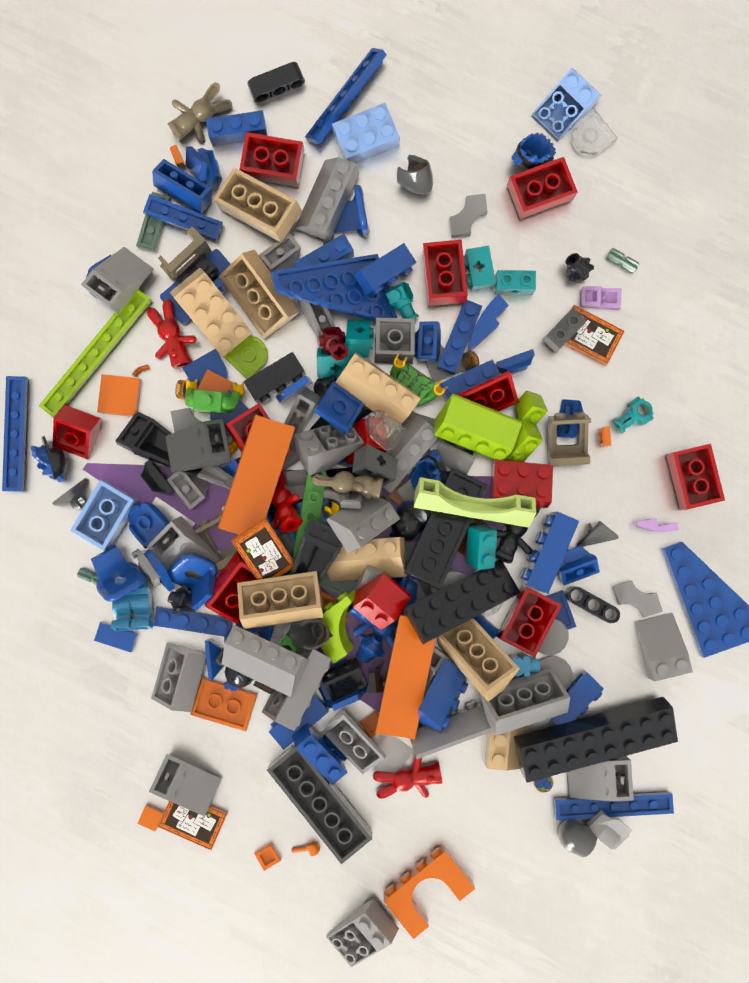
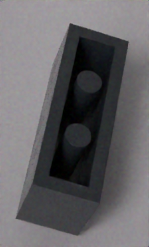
(274, 378)

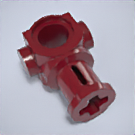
(332, 341)

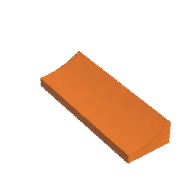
(256, 475)
(405, 682)

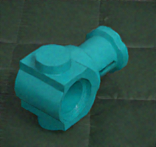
(401, 298)
(633, 415)

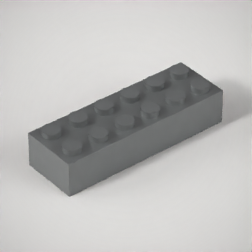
(320, 804)

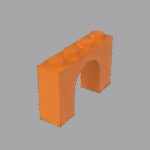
(439, 866)

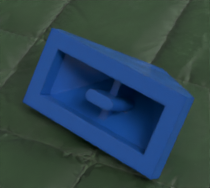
(569, 407)
(212, 651)

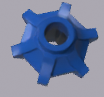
(370, 648)

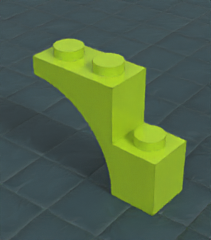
(529, 411)
(334, 617)

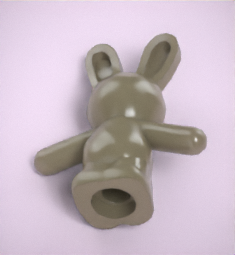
(199, 112)
(345, 482)

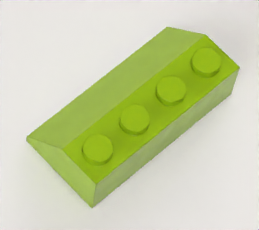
(477, 427)

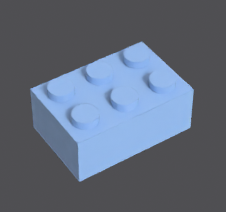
(366, 134)
(104, 515)

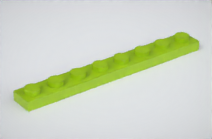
(94, 354)

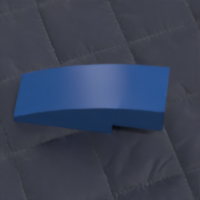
(487, 322)

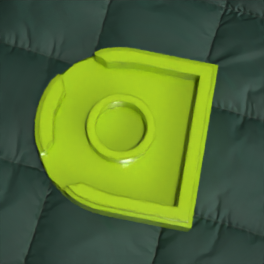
(248, 356)

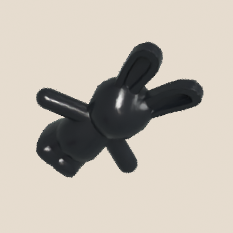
(511, 540)

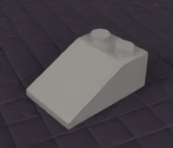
(663, 647)

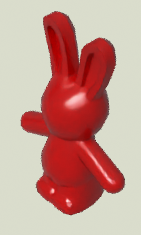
(169, 332)
(286, 512)
(405, 779)

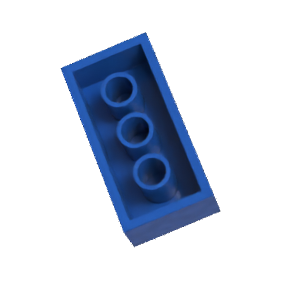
(549, 551)

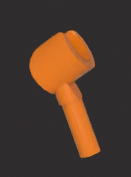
(312, 847)

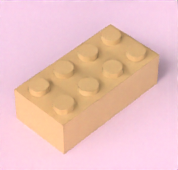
(257, 204)
(211, 312)

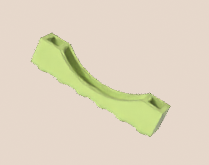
(511, 510)

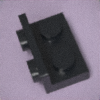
(203, 263)
(344, 679)

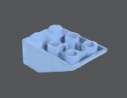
(566, 104)

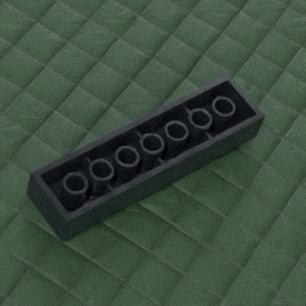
(596, 739)

